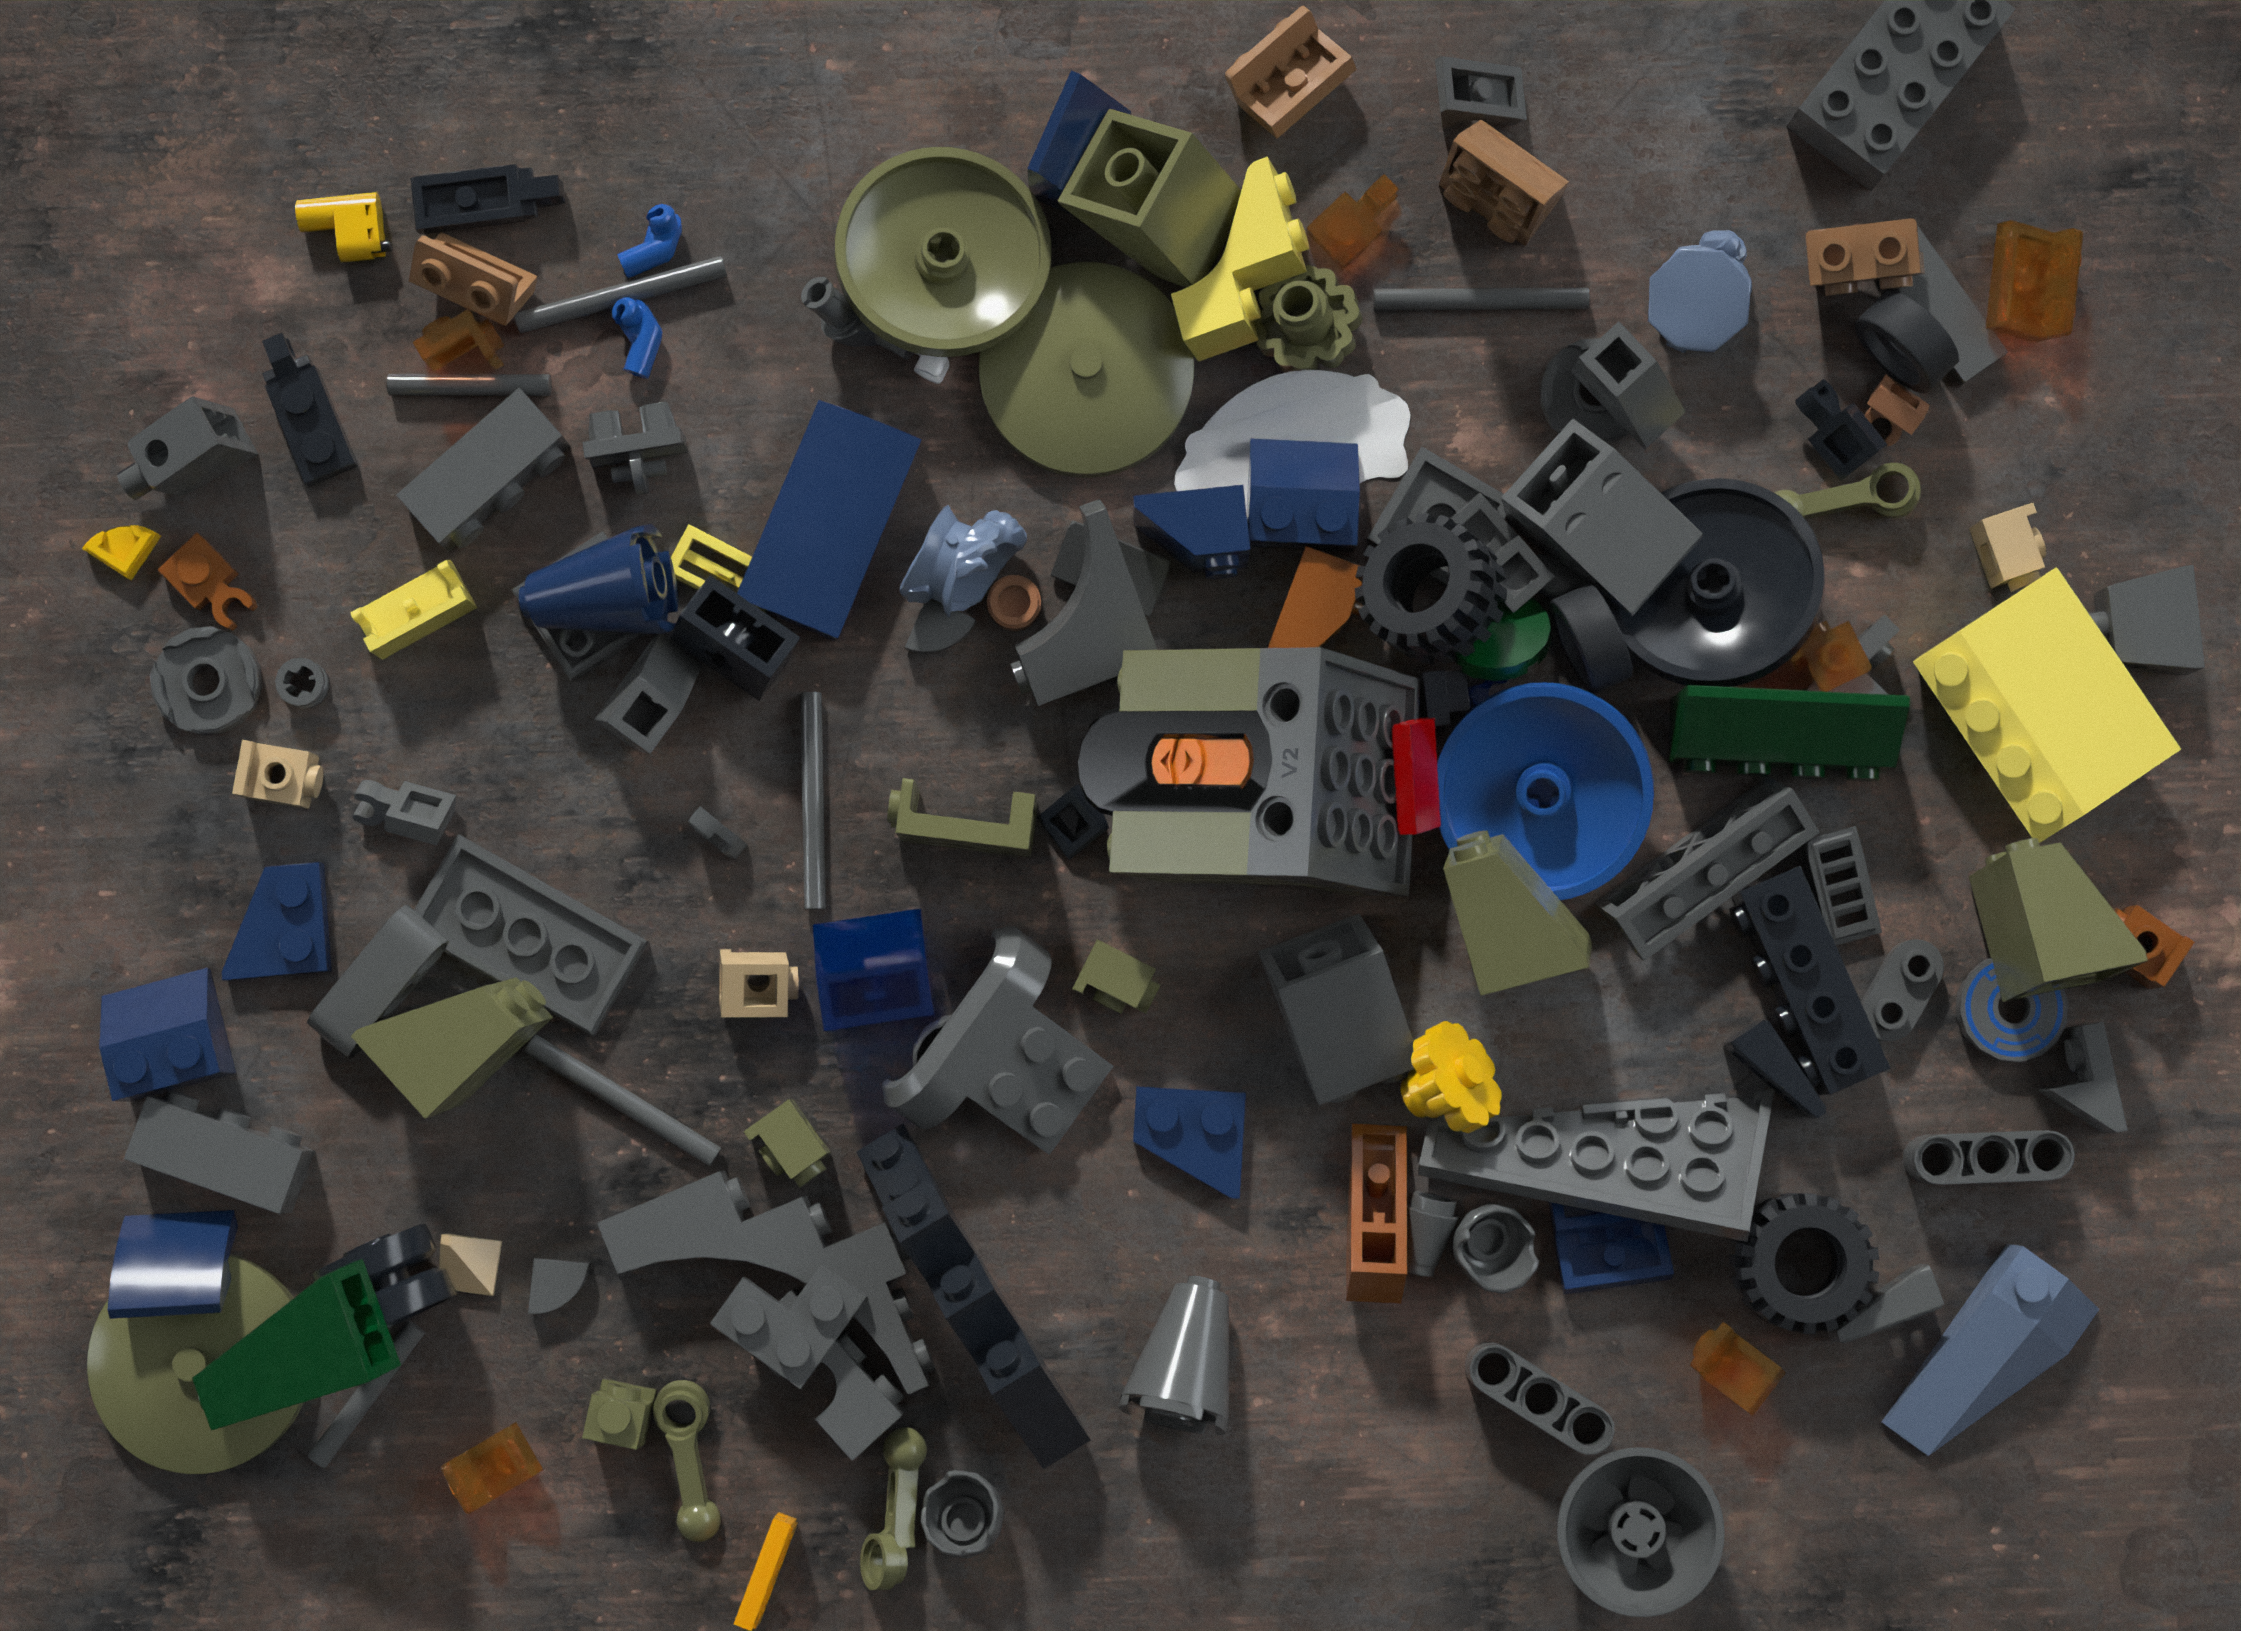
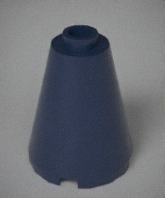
(606, 587)

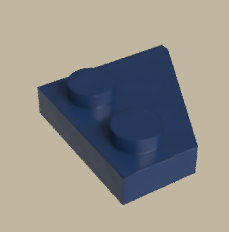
(283, 926)
(1194, 1132)

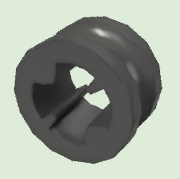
(305, 699)

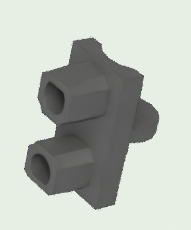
(612, 447)

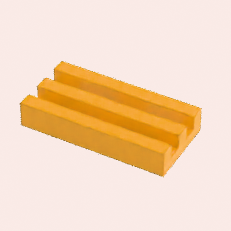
(766, 1571)

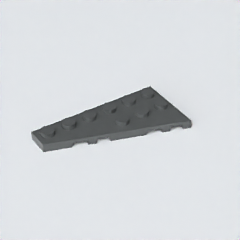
(1629, 1159)

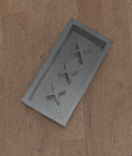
(1894, 80)

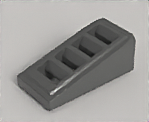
(1855, 861)
(1900, 1300)

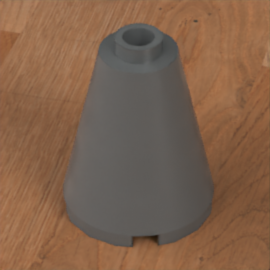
(1185, 1362)

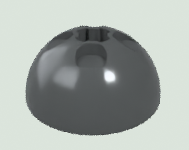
(1663, 1558)

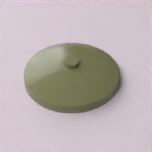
(942, 251)
(1090, 374)
(145, 1385)

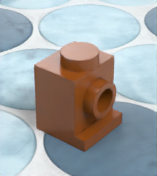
(2166, 951)

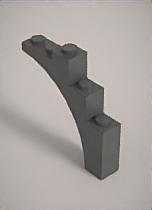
(710, 1223)

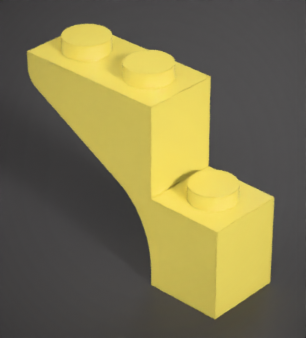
(1260, 251)

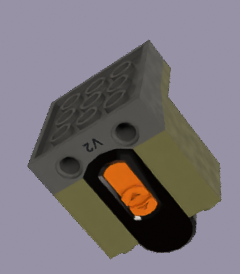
(1253, 769)

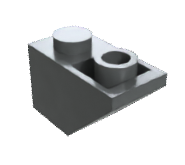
(1629, 385)
(650, 695)

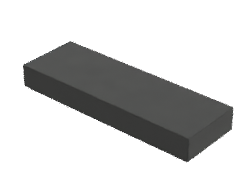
(1952, 307)

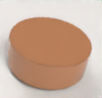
(1014, 602)

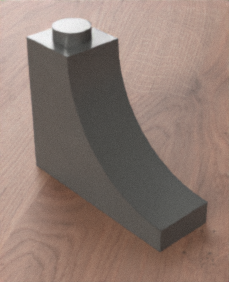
(1094, 626)

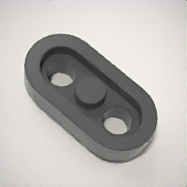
(1899, 987)

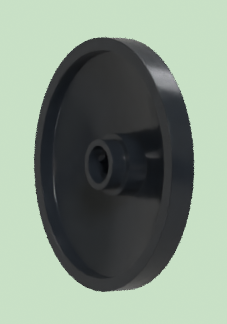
(1738, 596)

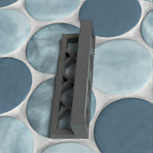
(1708, 866)

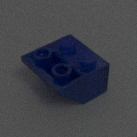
(873, 971)

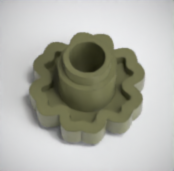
(1308, 321)

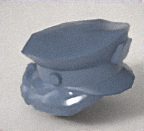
(1702, 293)
(961, 559)

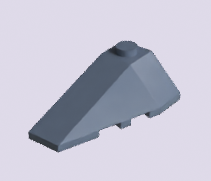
(2000, 1340)

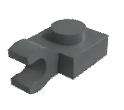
(410, 812)

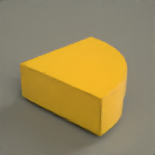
(123, 548)

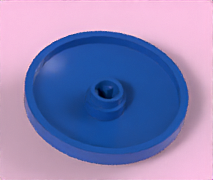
(1554, 778)

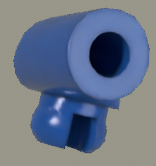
(659, 242)
(643, 333)

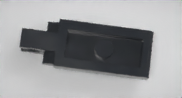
(481, 197)
(306, 413)

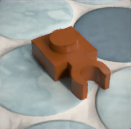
(204, 577)

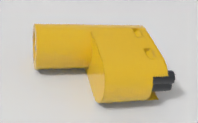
(355, 220)

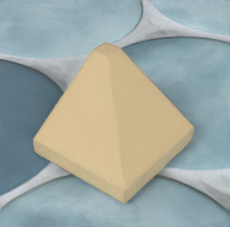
(470, 1262)

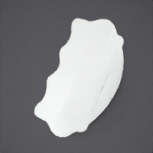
(1299, 408)

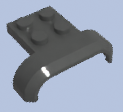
(1003, 1054)

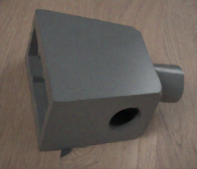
(186, 449)
(2153, 622)

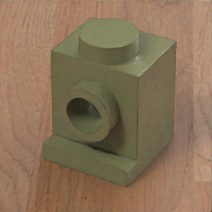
(1118, 979)
(790, 1143)
(620, 1414)

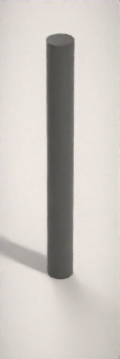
(607, 297)
(1481, 298)
(812, 801)
(623, 1100)

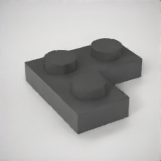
(793, 1337)

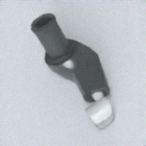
(846, 328)

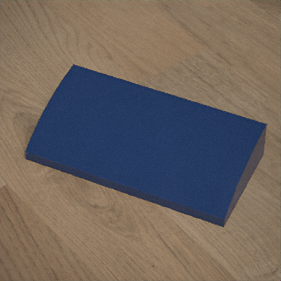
(828, 519)

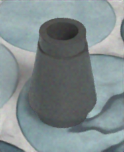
(1428, 1231)

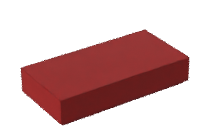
(1416, 776)

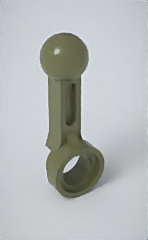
(1858, 495)
(698, 1516)
(884, 1553)

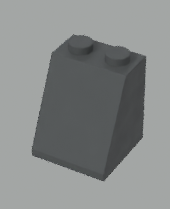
(1340, 1009)

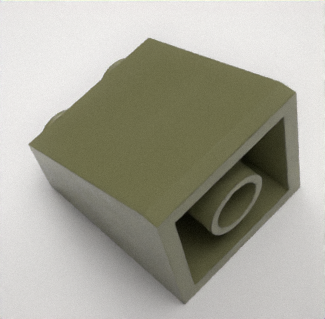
(1154, 196)
(1510, 916)
(2048, 922)
(456, 1044)

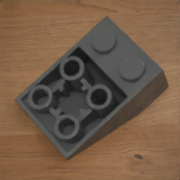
(1600, 517)

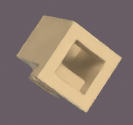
(2010, 548)
(255, 771)
(743, 999)

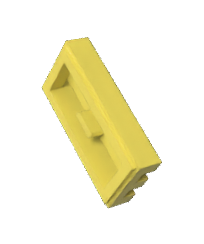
(683, 553)

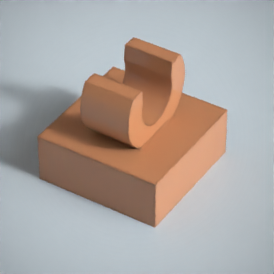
(1898, 406)

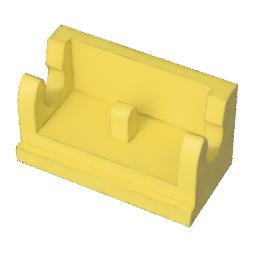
(414, 610)

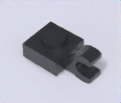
(1843, 436)

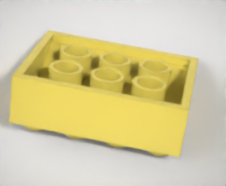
(2047, 705)

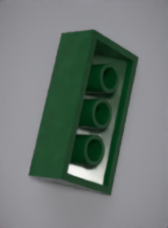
(1786, 730)

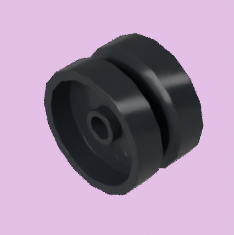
(388, 1265)

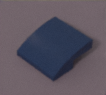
(1607, 1250)
(172, 1264)

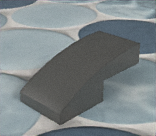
(1521, 566)

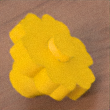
(1451, 1079)

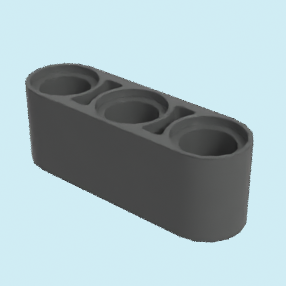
(378, 979)
(2014, 1160)
(1565, 1405)

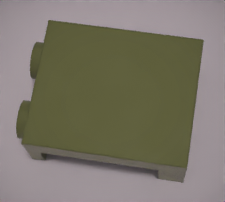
(960, 833)

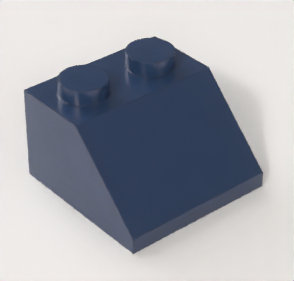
(1067, 136)
(1303, 495)
(1198, 527)
(163, 1036)

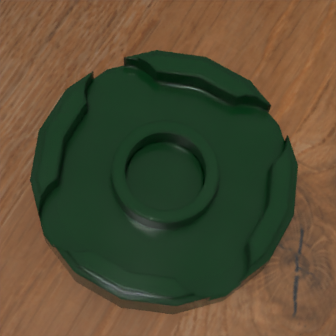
(1513, 646)

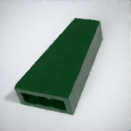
(306, 1350)

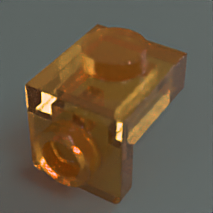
(450, 338)
(1832, 656)
(1735, 1368)
(491, 1468)

